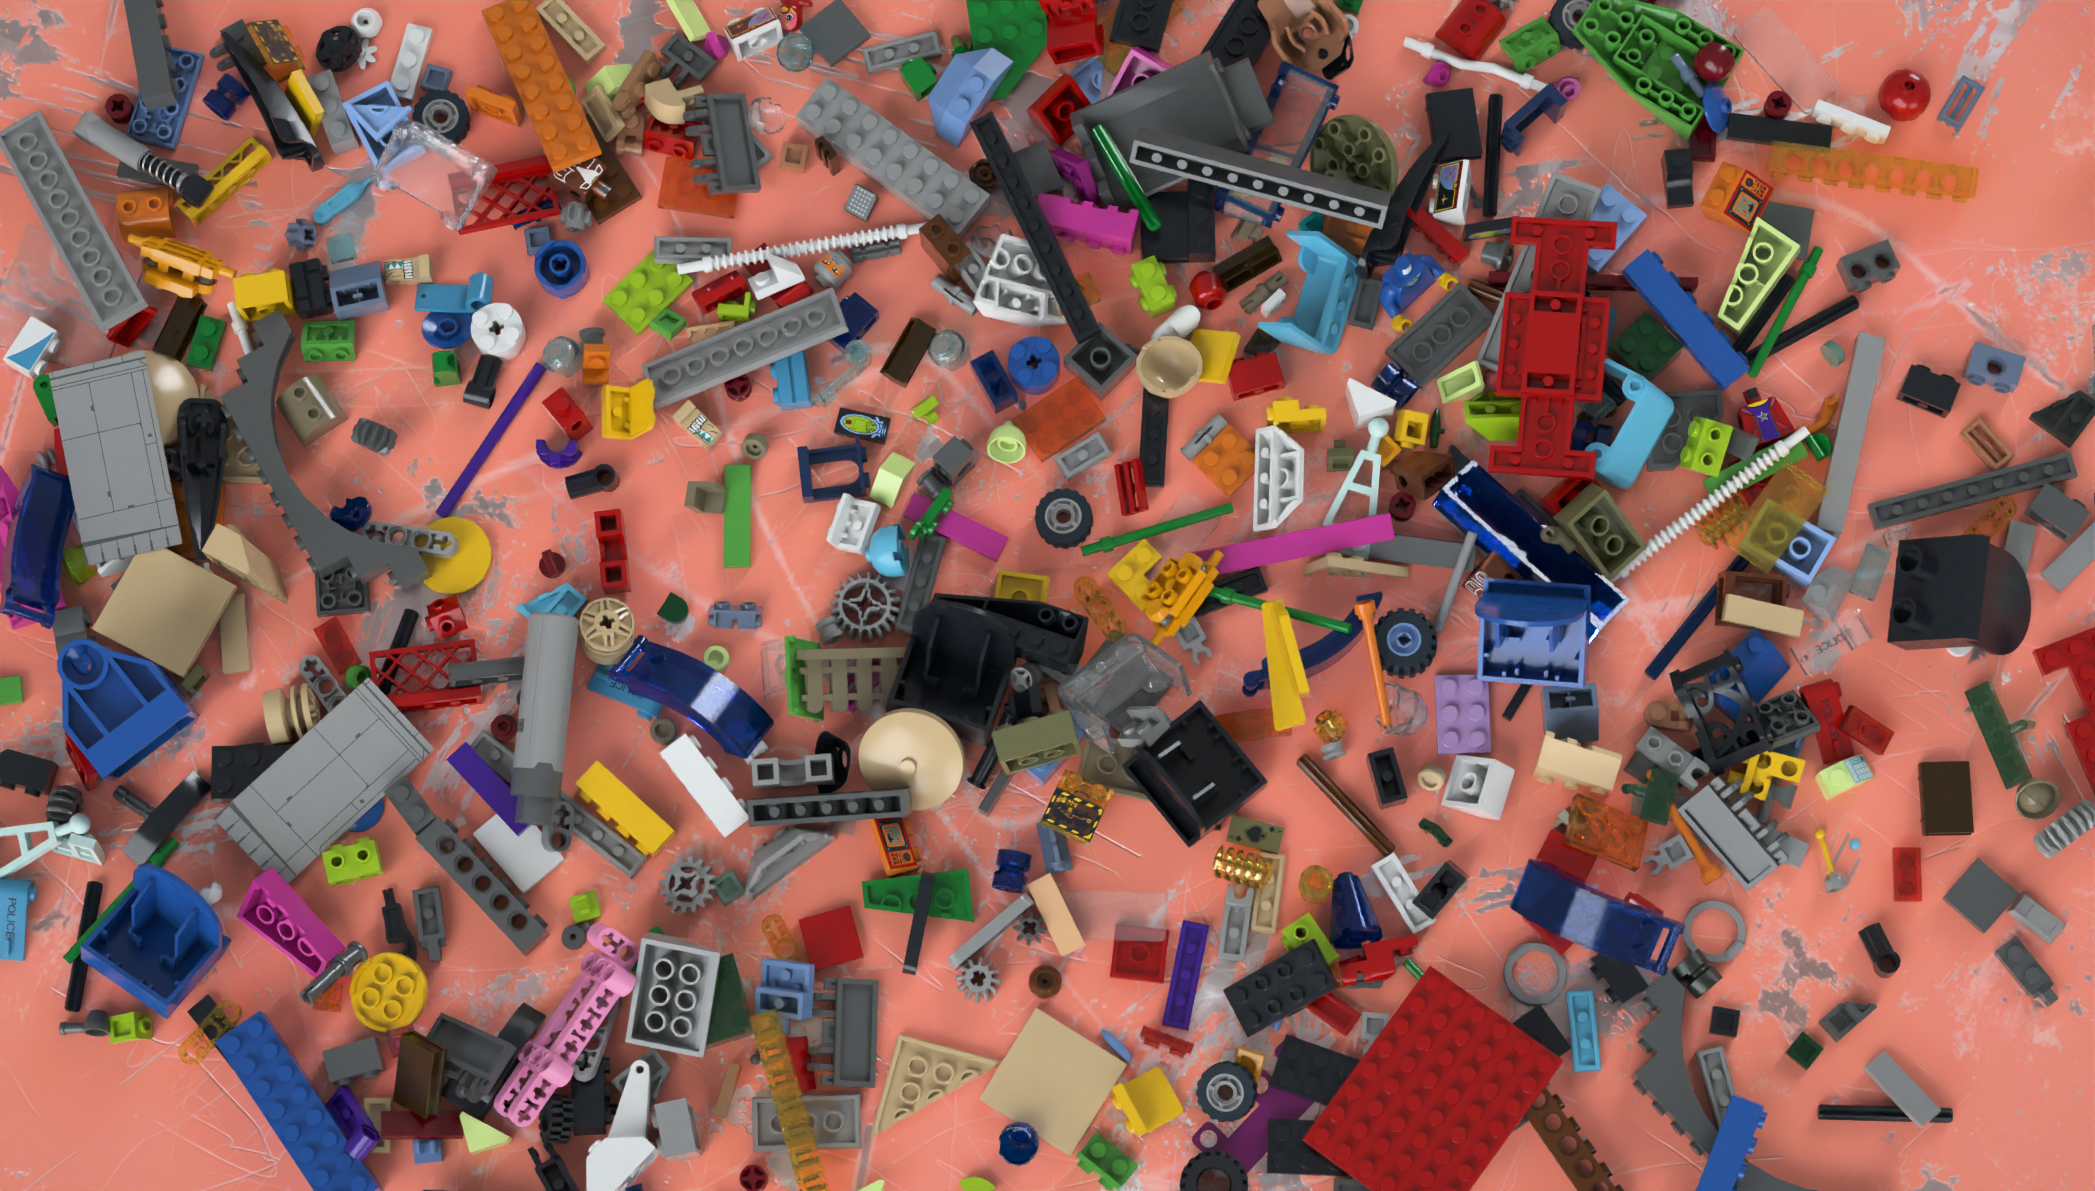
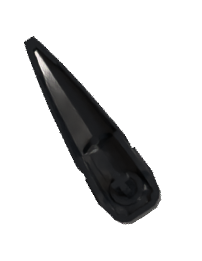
(281, 117)
(1389, 242)
(202, 458)

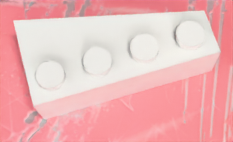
(704, 784)

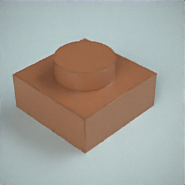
(793, 157)

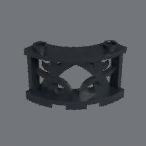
(1710, 746)

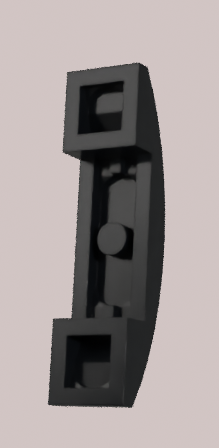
(166, 818)
(517, 1031)

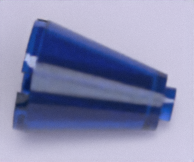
(1351, 914)

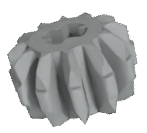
(987, 982)

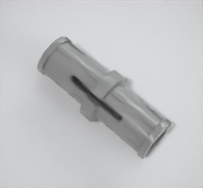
(954, 294)
(1203, 437)

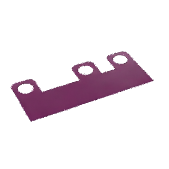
(1250, 1139)

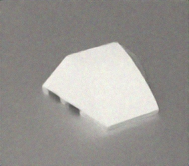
(1016, 287)

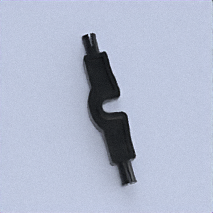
(395, 925)

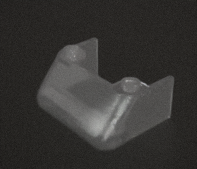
(1114, 678)

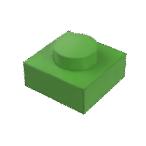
(668, 323)

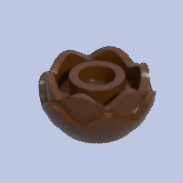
(976, 175)
(1049, 989)

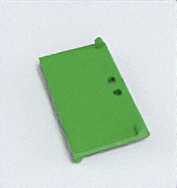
(796, 681)

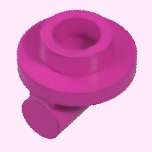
(716, 45)
(1437, 75)
(1568, 87)

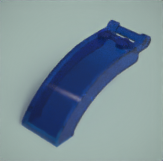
(36, 546)
(1318, 655)
(696, 693)
(1594, 917)

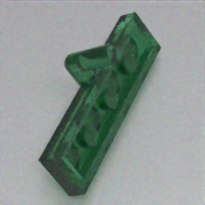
(2000, 734)

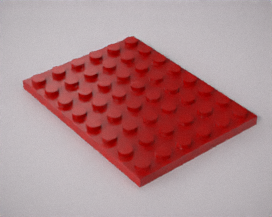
(1433, 1094)

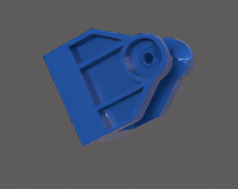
(118, 706)

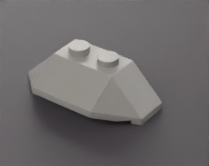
(783, 856)

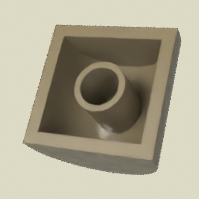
(310, 408)

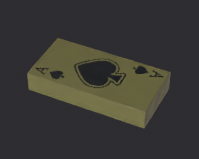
(1255, 834)

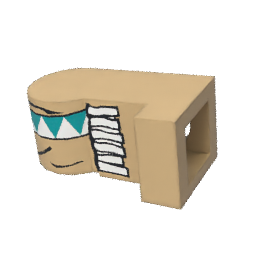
(409, 271)
(697, 425)

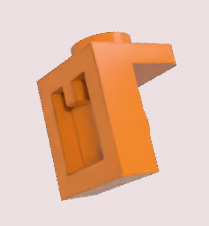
(596, 363)

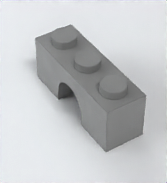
(335, 118)
(803, 772)

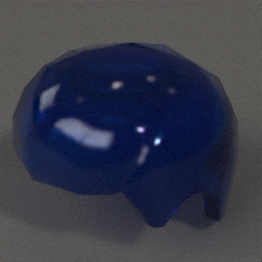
(353, 515)
(1018, 1143)

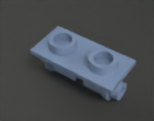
(725, 613)
(1054, 850)

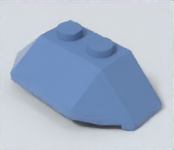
(966, 91)

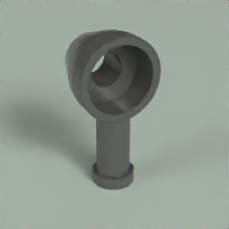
(94, 1025)

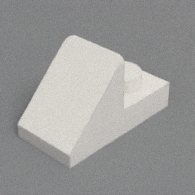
(779, 277)

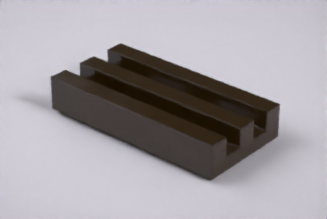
(828, 155)

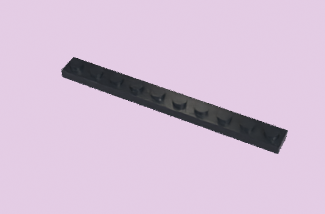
(1035, 227)

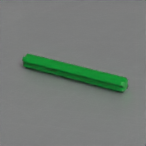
(1126, 177)

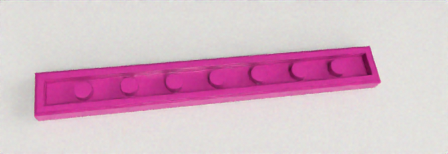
(1302, 543)

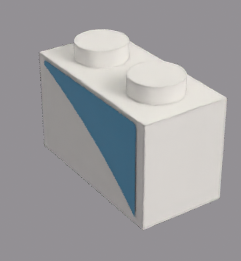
(33, 348)

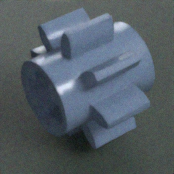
(301, 234)

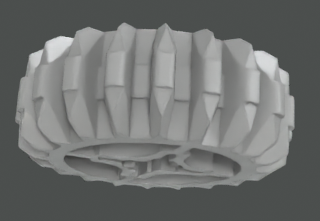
(876, 609)
(2066, 829)

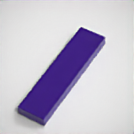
(487, 785)
(1185, 975)

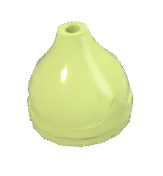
(1006, 443)

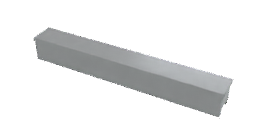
(1849, 433)

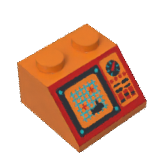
(1736, 197)
(894, 845)

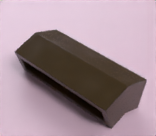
(1248, 263)
(180, 327)
(908, 352)

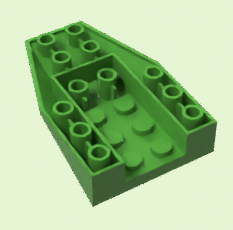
(1636, 47)

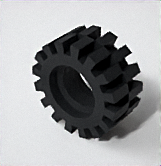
(556, 1119)

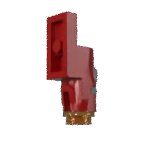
(1375, 966)

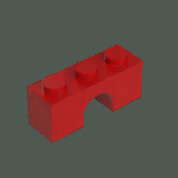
(613, 551)

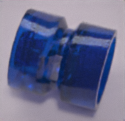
(219, 103)
(1395, 384)
(1601, 433)
(1011, 871)

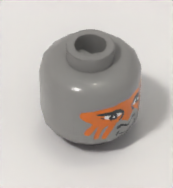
(832, 269)

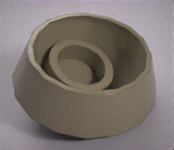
(2037, 798)

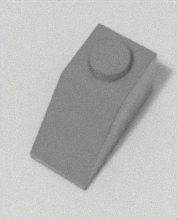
(1828, 591)

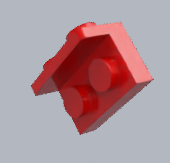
(670, 138)
(719, 291)

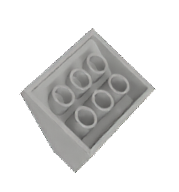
(673, 995)

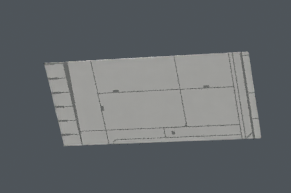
(115, 458)
(324, 782)

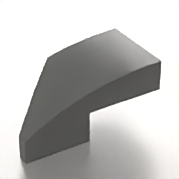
(1845, 1018)

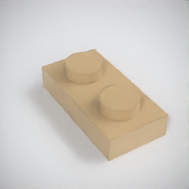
(373, 1108)

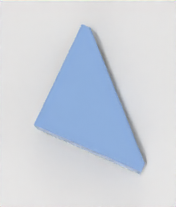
(1089, 78)
(378, 119)

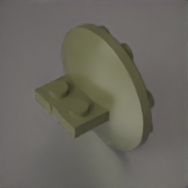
(1356, 152)

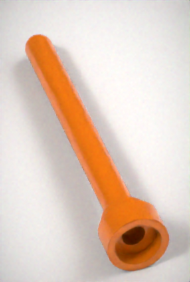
(1365, 611)
(1708, 870)

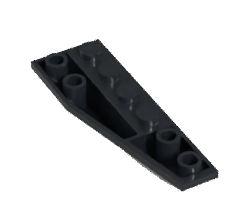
(1041, 631)

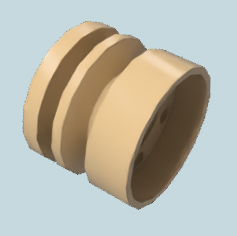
(604, 644)
(290, 714)

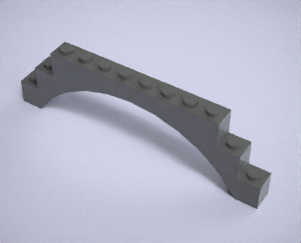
(325, 540)
(1669, 1086)

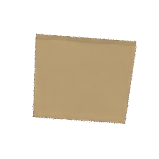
(165, 609)
(1053, 1081)

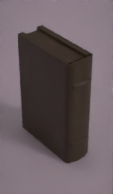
(1945, 798)
(420, 1074)

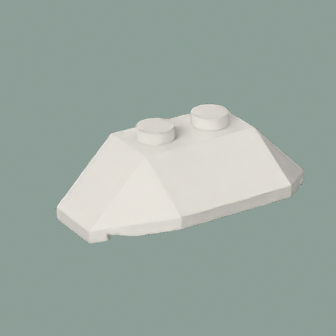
(1276, 477)

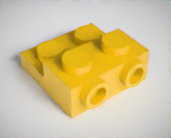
(1293, 420)

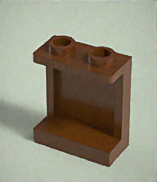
(944, 247)

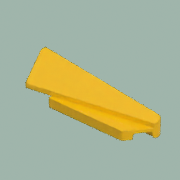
(1285, 667)

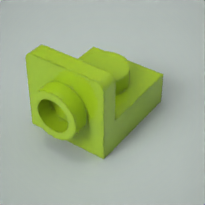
(735, 311)
(130, 1027)

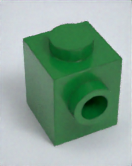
(918, 77)

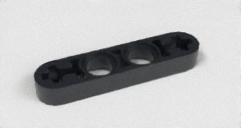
(918, 923)

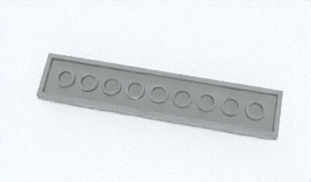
(71, 221)

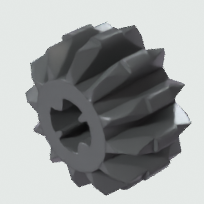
(374, 436)
(63, 804)

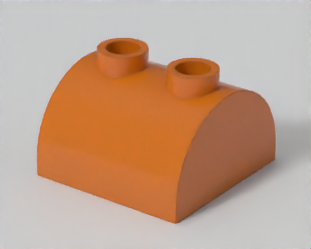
(146, 213)

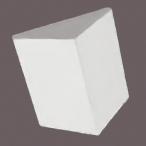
(1367, 404)

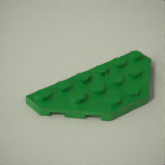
(1011, 28)

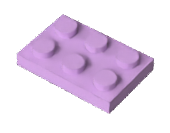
(1462, 715)

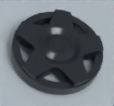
(338, 48)

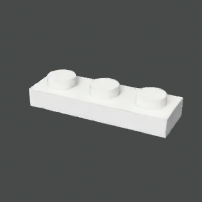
(411, 61)
(1850, 122)
(1401, 892)

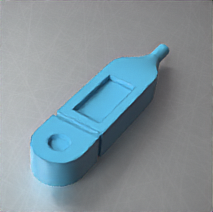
(339, 202)

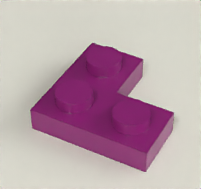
(1078, 171)

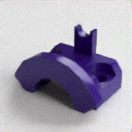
(558, 460)

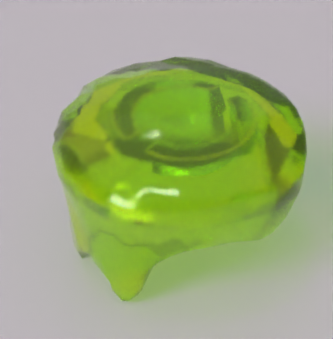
(75, 566)

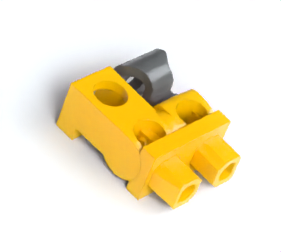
(1759, 776)

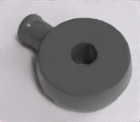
(580, 933)

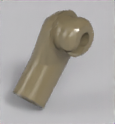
(1558, 536)

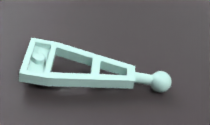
(1377, 428)
(78, 823)

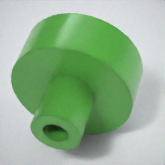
(356, 675)

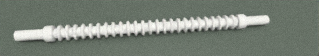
(708, 263)
(1781, 449)

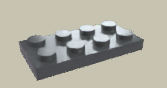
(1440, 335)

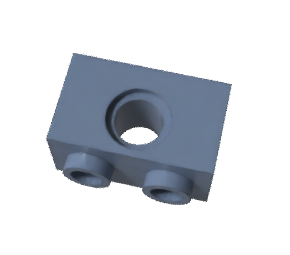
(2007, 363)

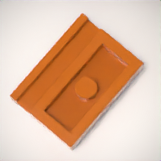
(1347, 234)

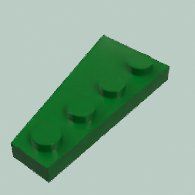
(899, 894)

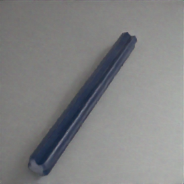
(1690, 624)

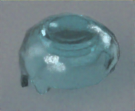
(795, 52)
(949, 350)
(562, 356)

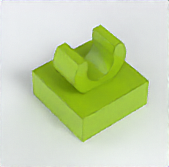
(925, 409)
(585, 907)

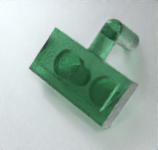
(1657, 796)

